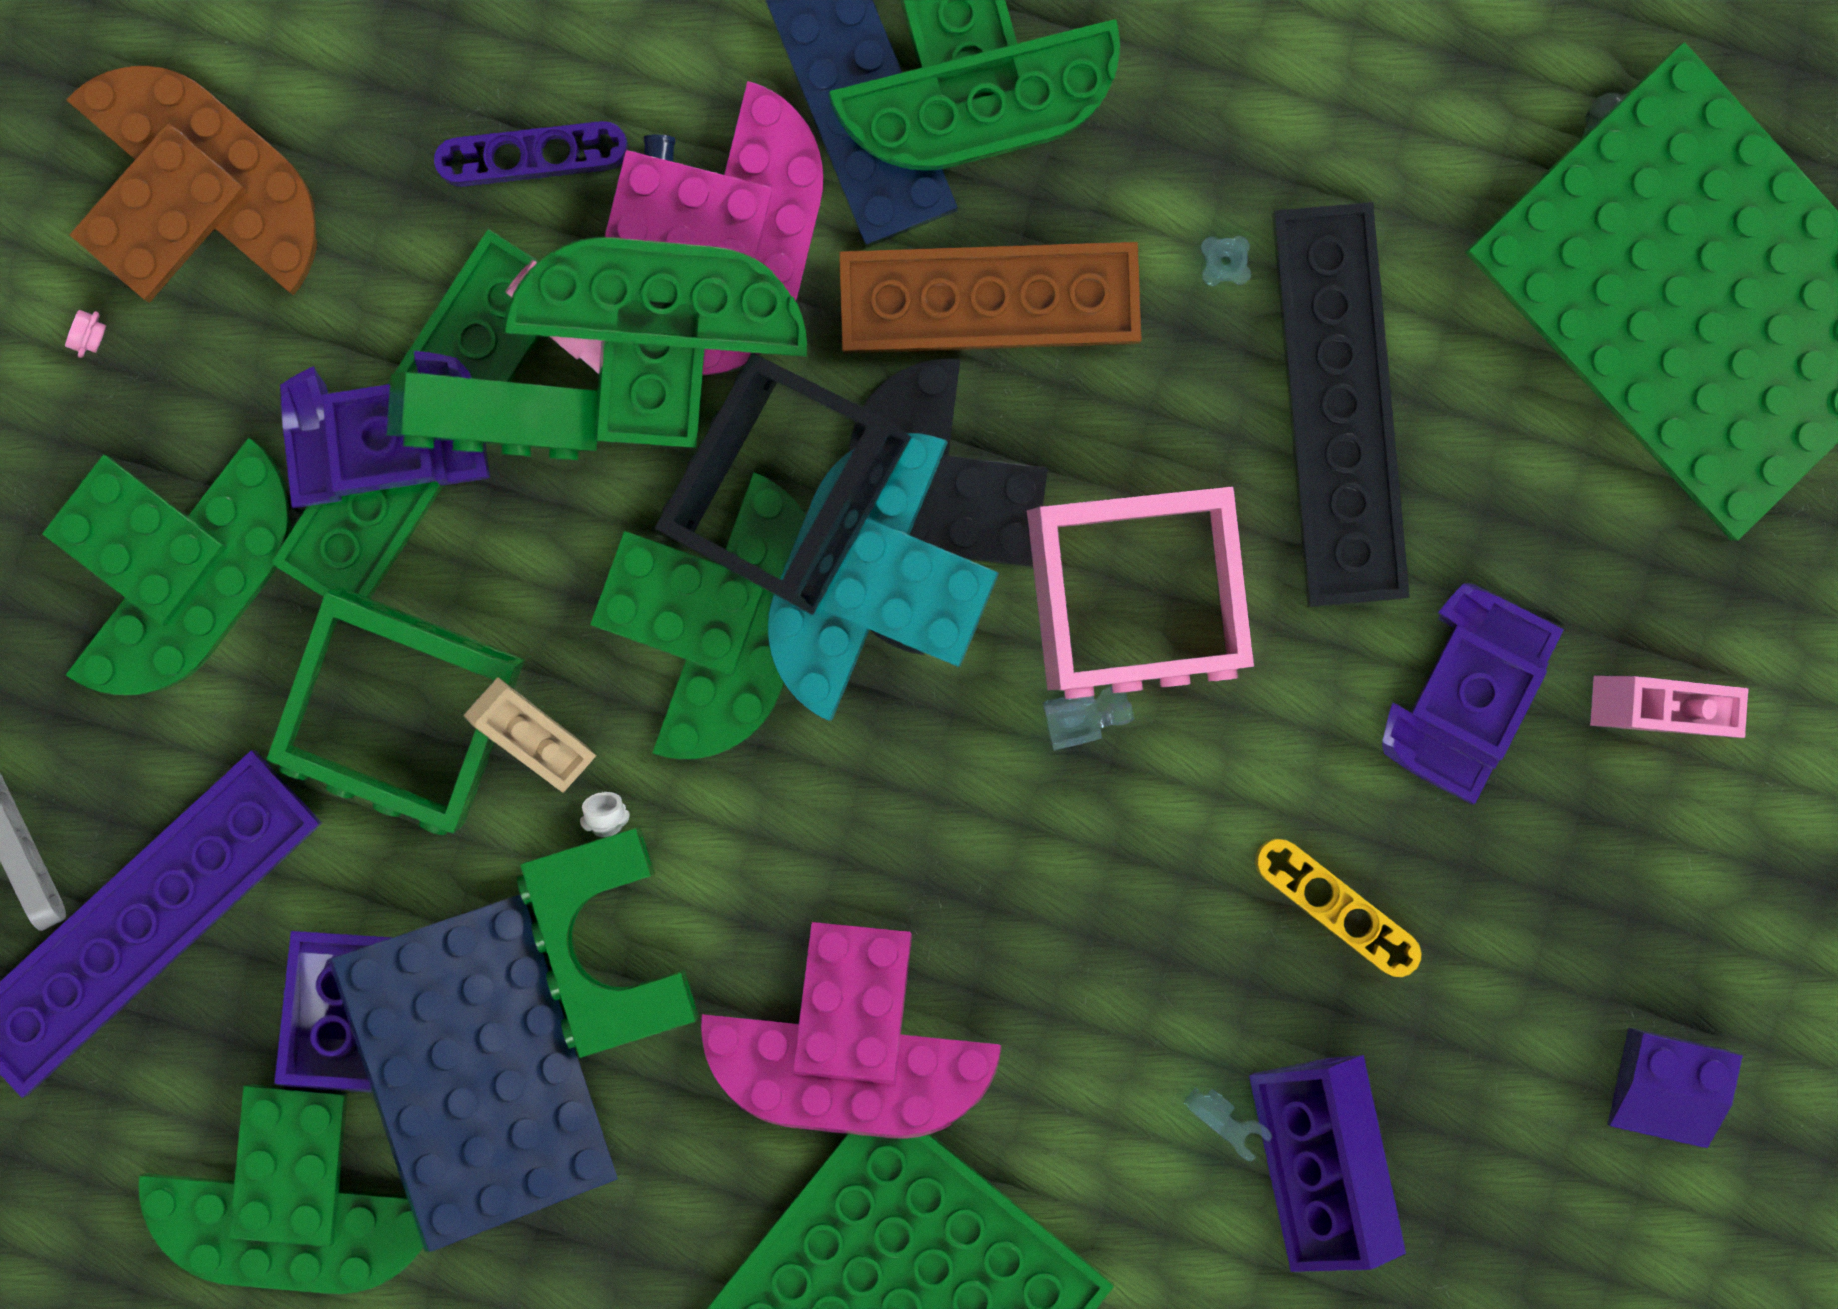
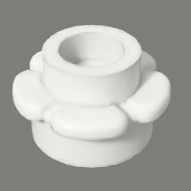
(604, 814)

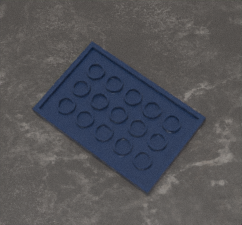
(472, 1072)

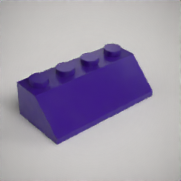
(1328, 1165)

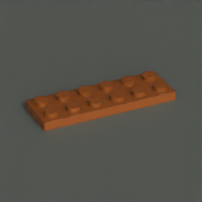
(990, 297)

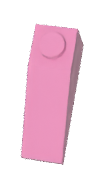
(1668, 706)

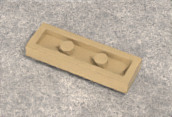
(529, 735)

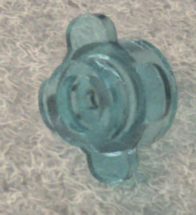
(1233, 248)

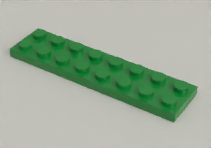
(362, 535)

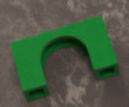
(597, 1012)

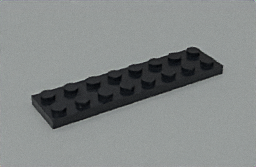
(1340, 404)

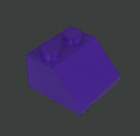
(1673, 1088)

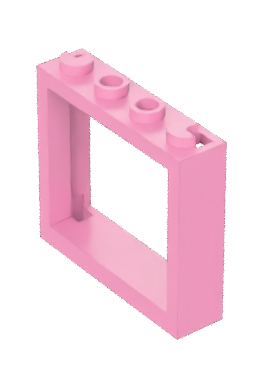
(1052, 601)

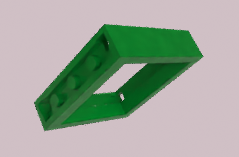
(419, 635)

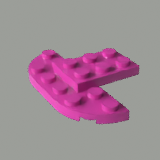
(757, 208)
(847, 1055)

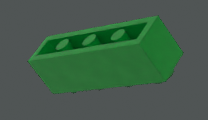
(491, 413)

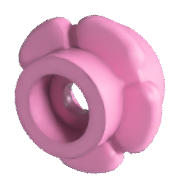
(85, 333)

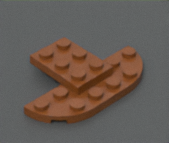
(189, 175)

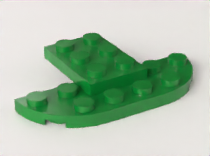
(978, 87)
(654, 318)
(178, 572)
(710, 621)
(284, 1212)

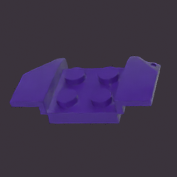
(342, 444)
(1472, 693)

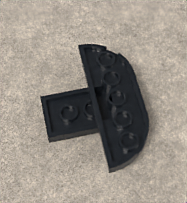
(971, 503)

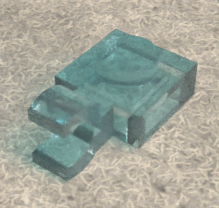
(1080, 719)
(1216, 1113)

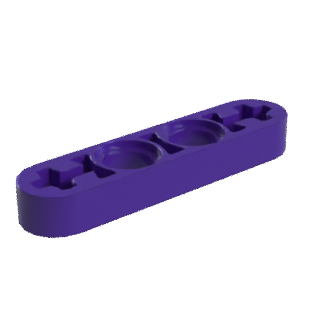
(531, 145)

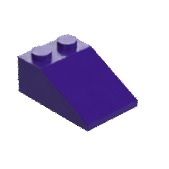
(315, 1033)

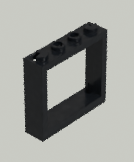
(842, 511)

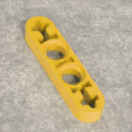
(1335, 910)

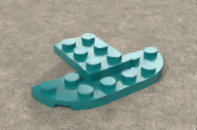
(882, 586)

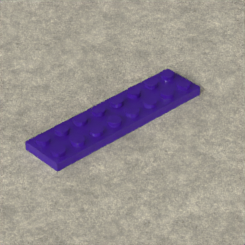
(146, 918)

